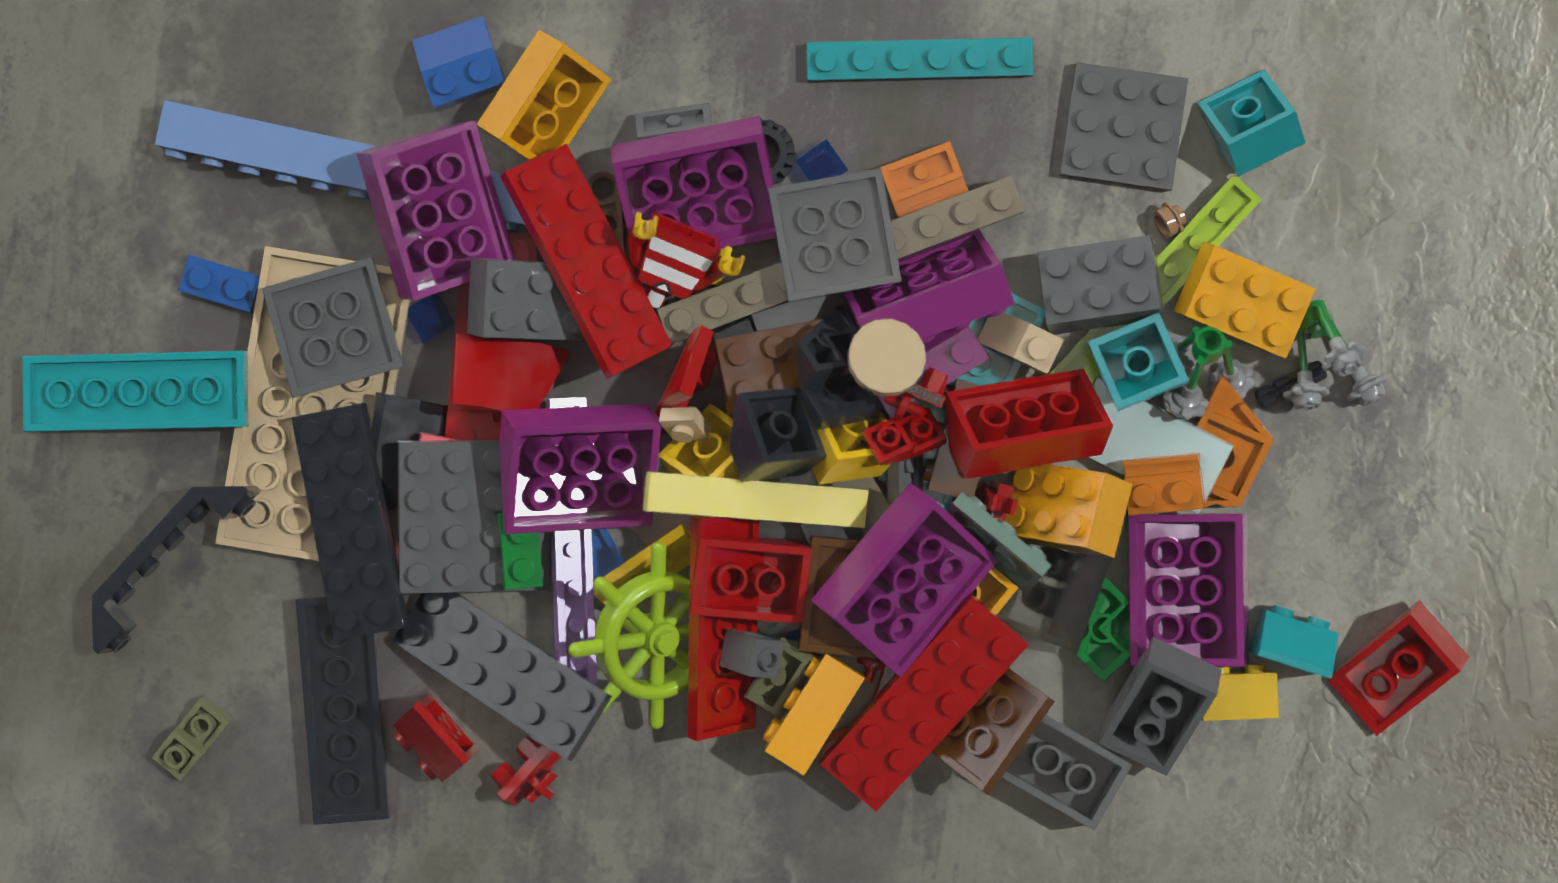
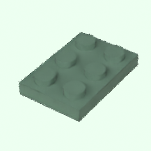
(1017, 561)

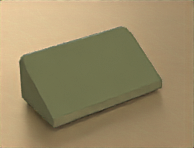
(773, 693)

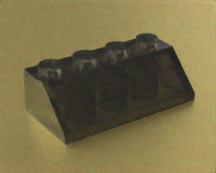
(1062, 600)

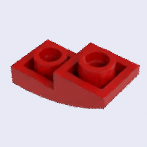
(904, 439)

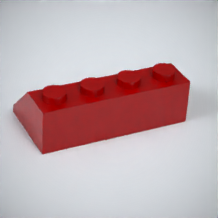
(1026, 423)

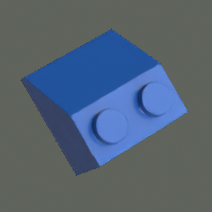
(459, 64)

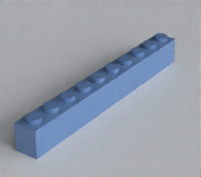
(278, 149)

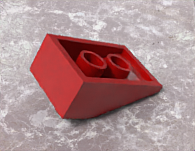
(750, 578)
(1399, 668)
(434, 738)

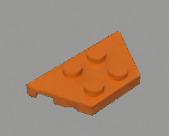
(1237, 424)

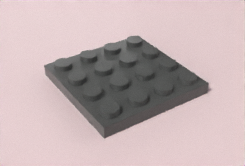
(451, 518)

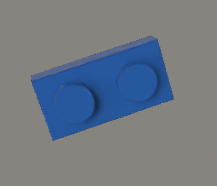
(219, 283)

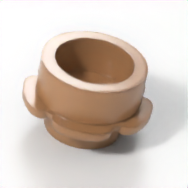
(1169, 220)

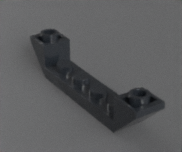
(109, 622)

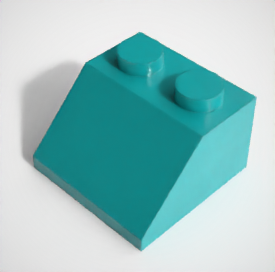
(1252, 122)
(1137, 362)
(1295, 642)

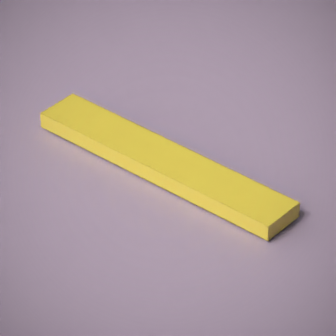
(755, 499)

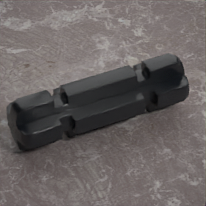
(1268, 394)

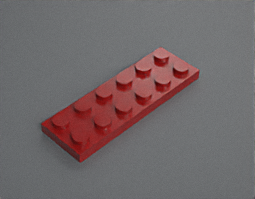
(586, 261)
(715, 692)
(923, 703)

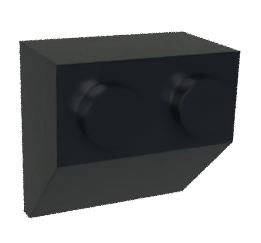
(774, 435)

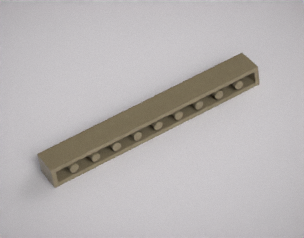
(911, 235)

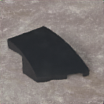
(825, 375)

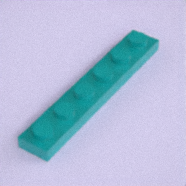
(919, 59)

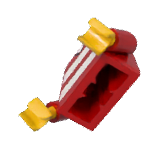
(676, 258)

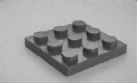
(1123, 126)
(834, 235)
(333, 327)

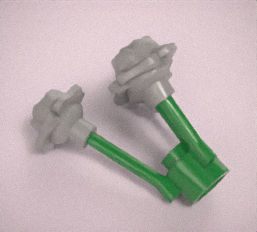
(1206, 349)
(1341, 360)

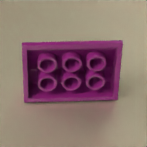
(701, 177)
(434, 208)
(939, 289)
(577, 467)
(905, 579)
(1190, 585)

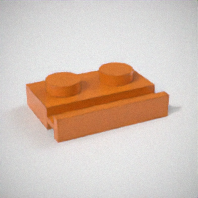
(924, 179)
(1164, 483)

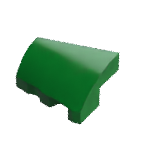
(1107, 634)

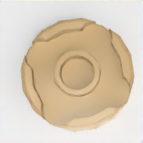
(886, 357)

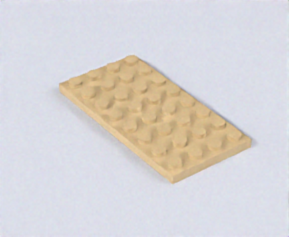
(267, 449)

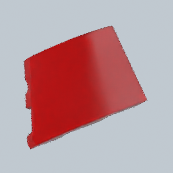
(691, 371)
(504, 373)

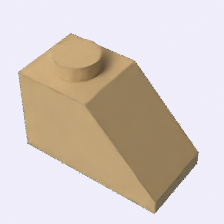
(1021, 342)

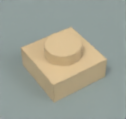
(684, 424)

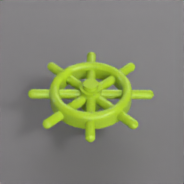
(652, 632)

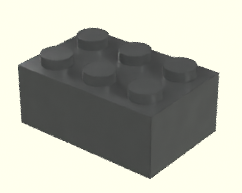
(1100, 284)
(517, 302)
(1160, 706)
(1068, 771)

